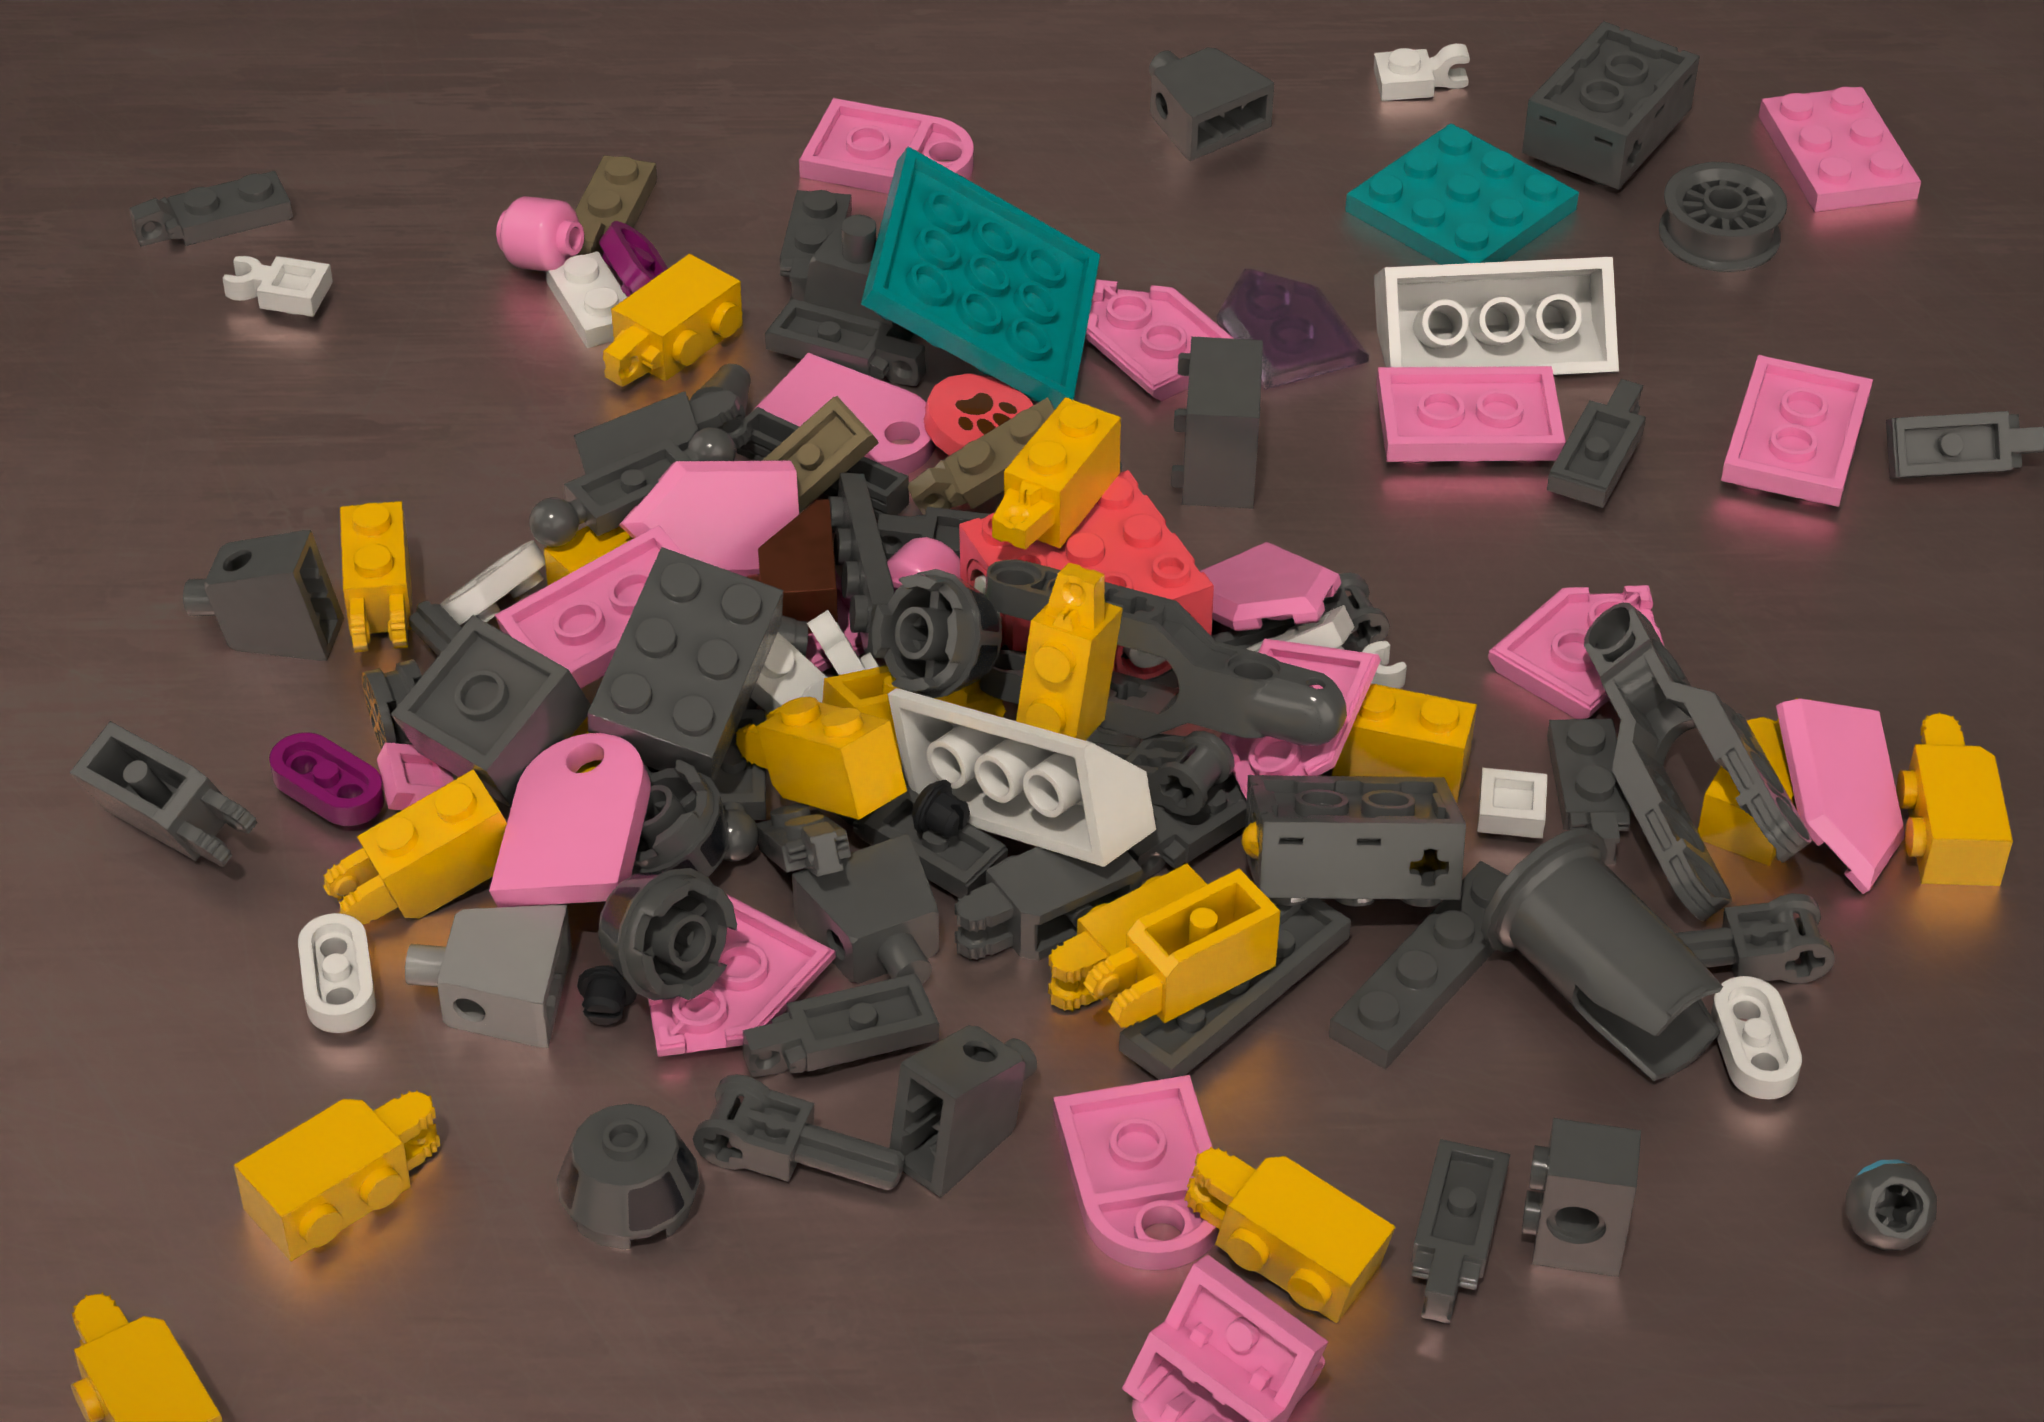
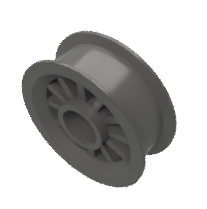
(1722, 216)

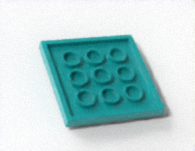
(982, 279)

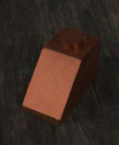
(802, 564)

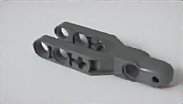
(1217, 682)
(1654, 710)

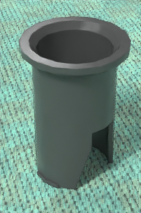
(1605, 952)

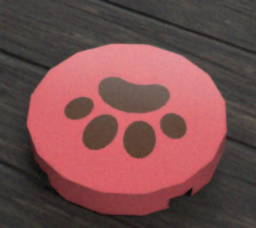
(968, 408)

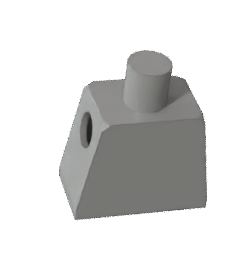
(499, 971)

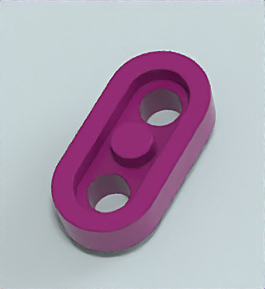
(631, 256)
(327, 779)

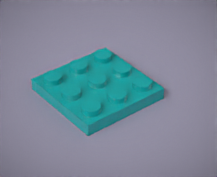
(1461, 200)

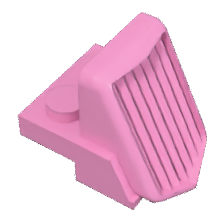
(1224, 1355)

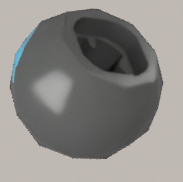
(1891, 1205)

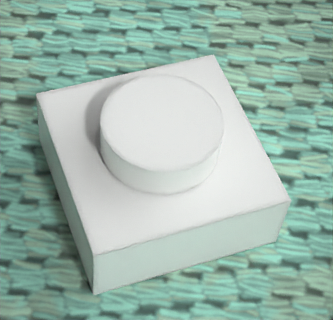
(1512, 803)

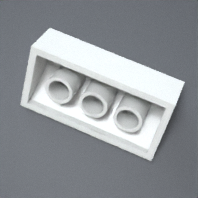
(1500, 315)
(1024, 778)

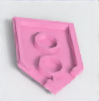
(1147, 333)
(720, 509)
(1270, 586)
(1549, 650)
(1271, 756)
(1843, 783)
(763, 973)

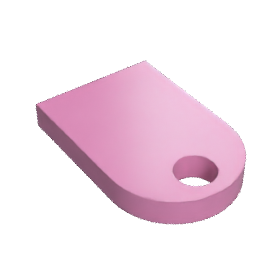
(862, 143)
(882, 407)
(569, 830)
(1132, 1168)

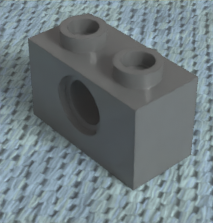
(1584, 1196)

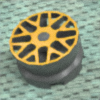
(384, 693)

